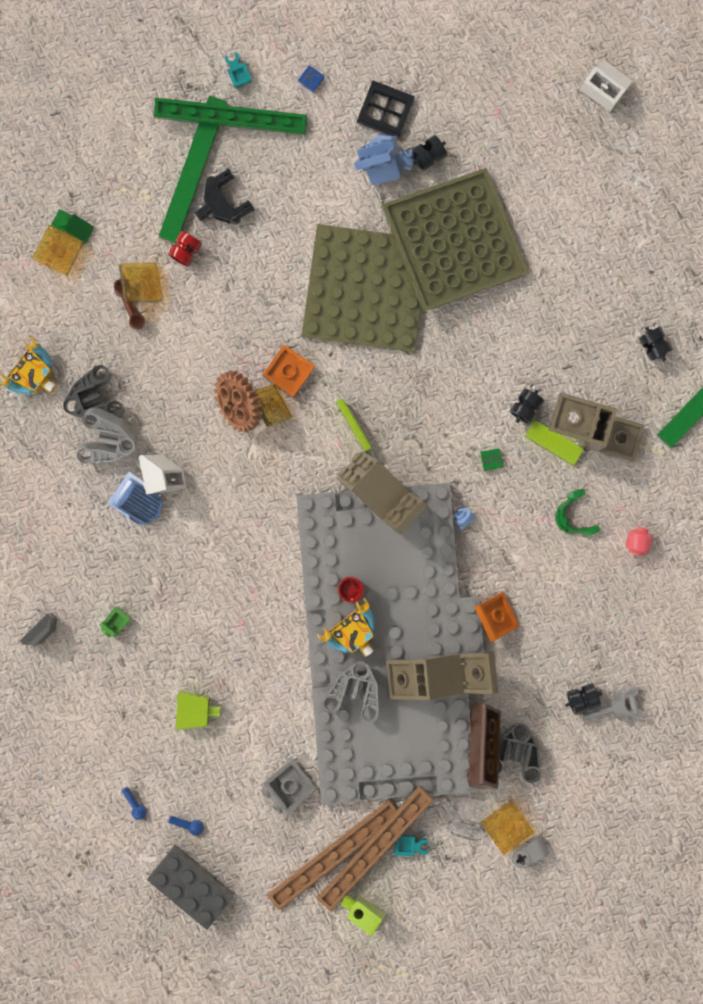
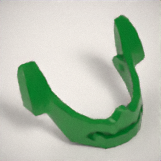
(562, 521)

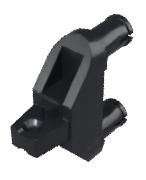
(216, 205)

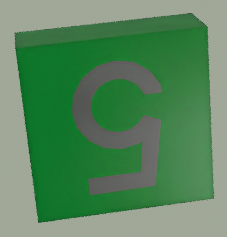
(491, 459)

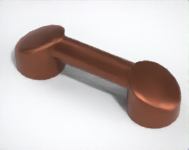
(136, 320)

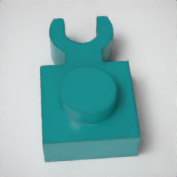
(238, 72)
(407, 845)

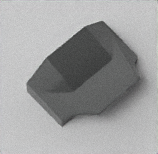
(40, 631)

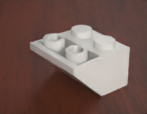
(606, 85)
(161, 474)

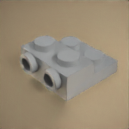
(287, 787)

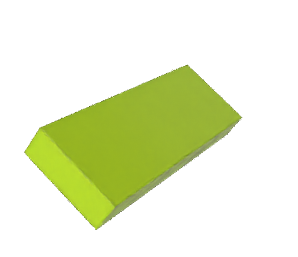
(353, 425)
(554, 442)

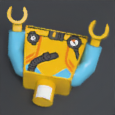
(31, 372)
(352, 631)

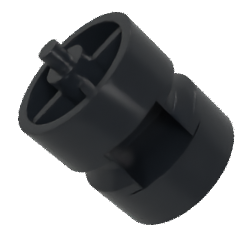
(430, 152)
(655, 343)
(528, 403)
(583, 699)

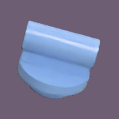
(406, 159)
(463, 518)

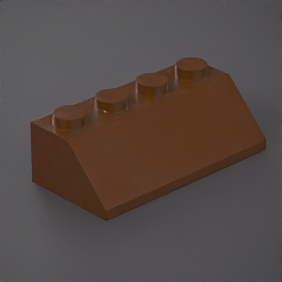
(484, 747)

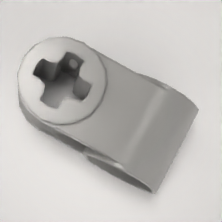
(531, 851)

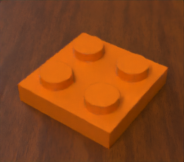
(288, 371)
(497, 616)

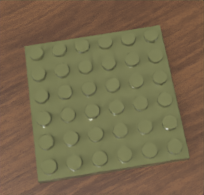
(454, 239)
(360, 291)

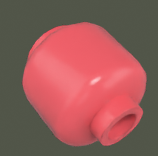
(639, 541)

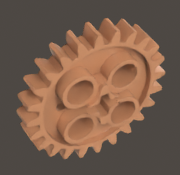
(238, 401)

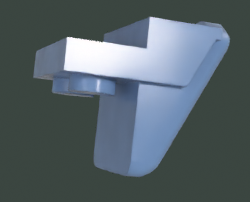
(380, 159)
(134, 502)

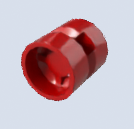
(180, 253)
(350, 589)

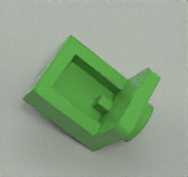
(114, 622)

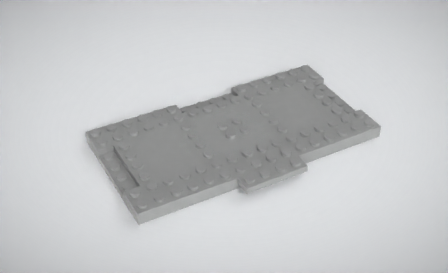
(416, 615)

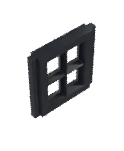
(391, 93)

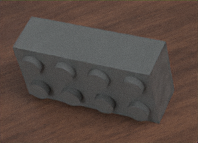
(190, 887)

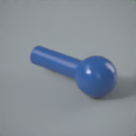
(138, 811)
(195, 827)

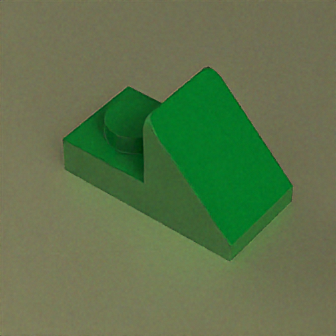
(72, 225)

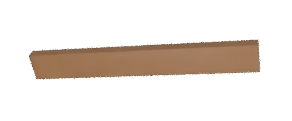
(375, 848)
(331, 856)

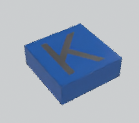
(311, 78)

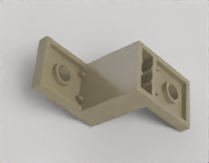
(596, 427)
(381, 492)
(441, 676)

